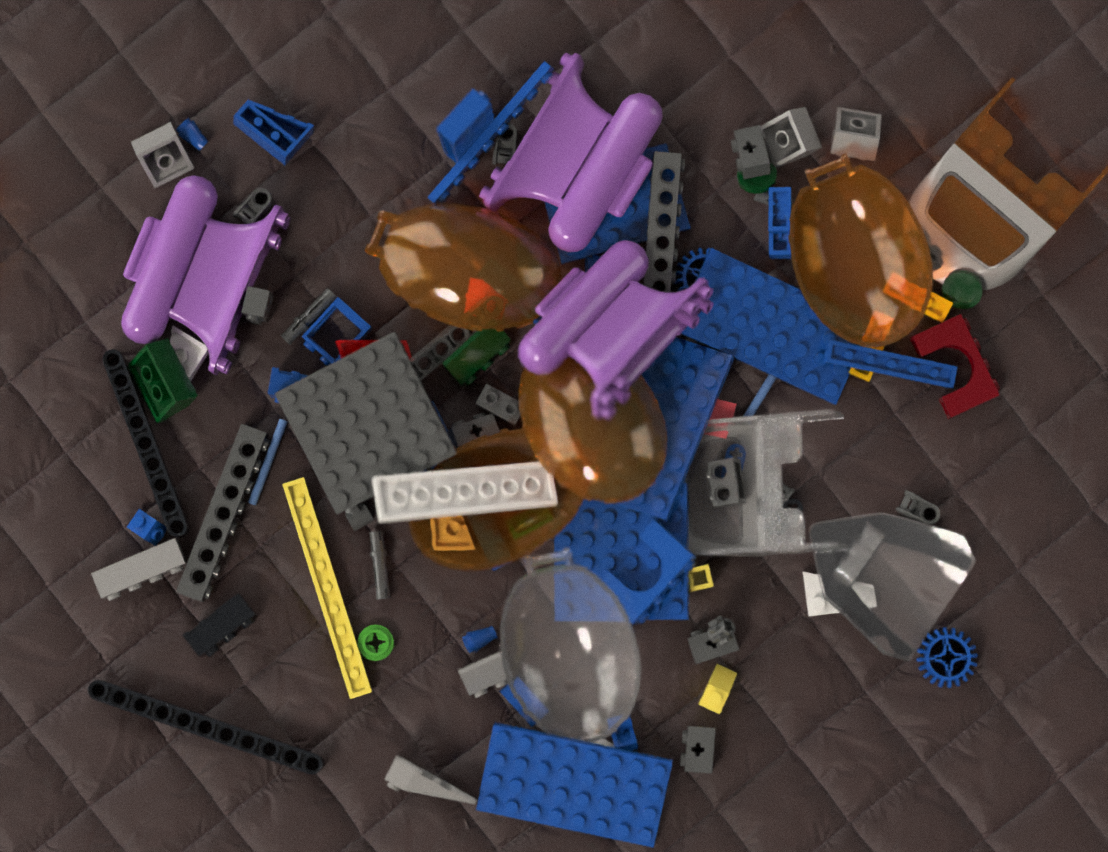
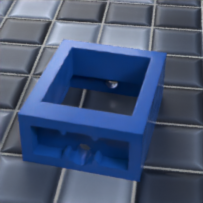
(352, 316)

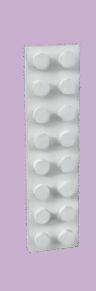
(463, 492)

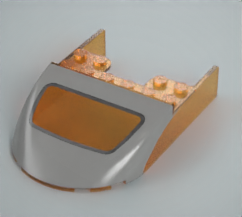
(985, 210)

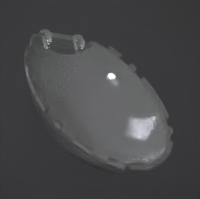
(569, 650)

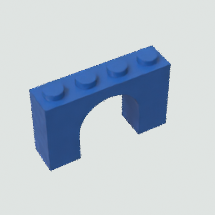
(675, 561)

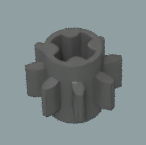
(721, 630)

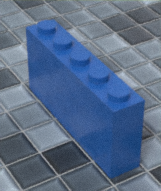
(465, 124)

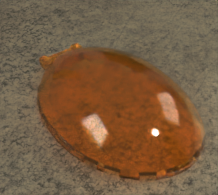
(860, 255)
(465, 265)
(588, 454)
(492, 538)

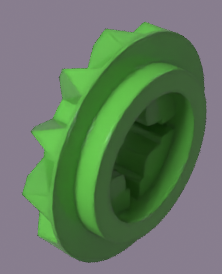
(382, 634)

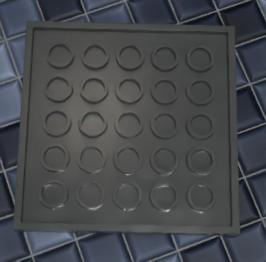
(365, 421)

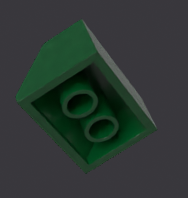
(476, 355)
(162, 380)

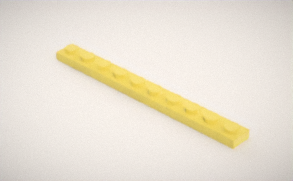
(327, 588)

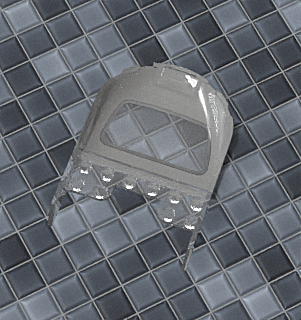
(762, 523)

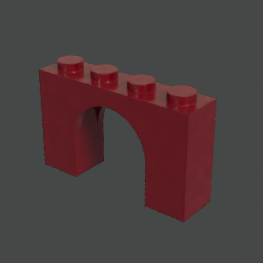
(955, 334)

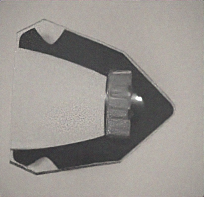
(891, 576)

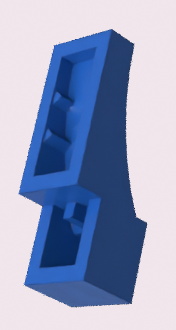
(778, 222)

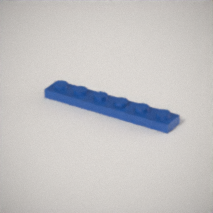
(890, 364)

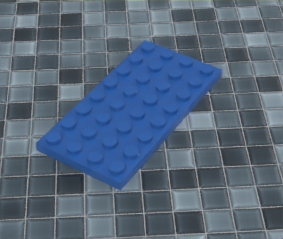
(767, 327)
(687, 386)
(574, 784)

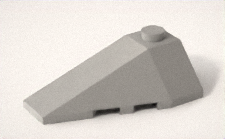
(415, 779)

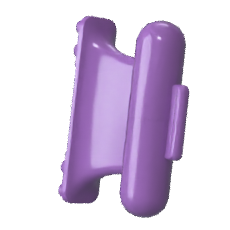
(579, 158)
(196, 270)
(610, 323)

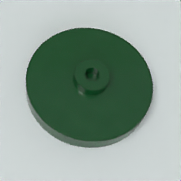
(758, 184)
(962, 289)

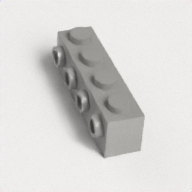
(138, 569)

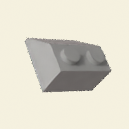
(856, 134)
(790, 137)
(162, 155)
(484, 675)

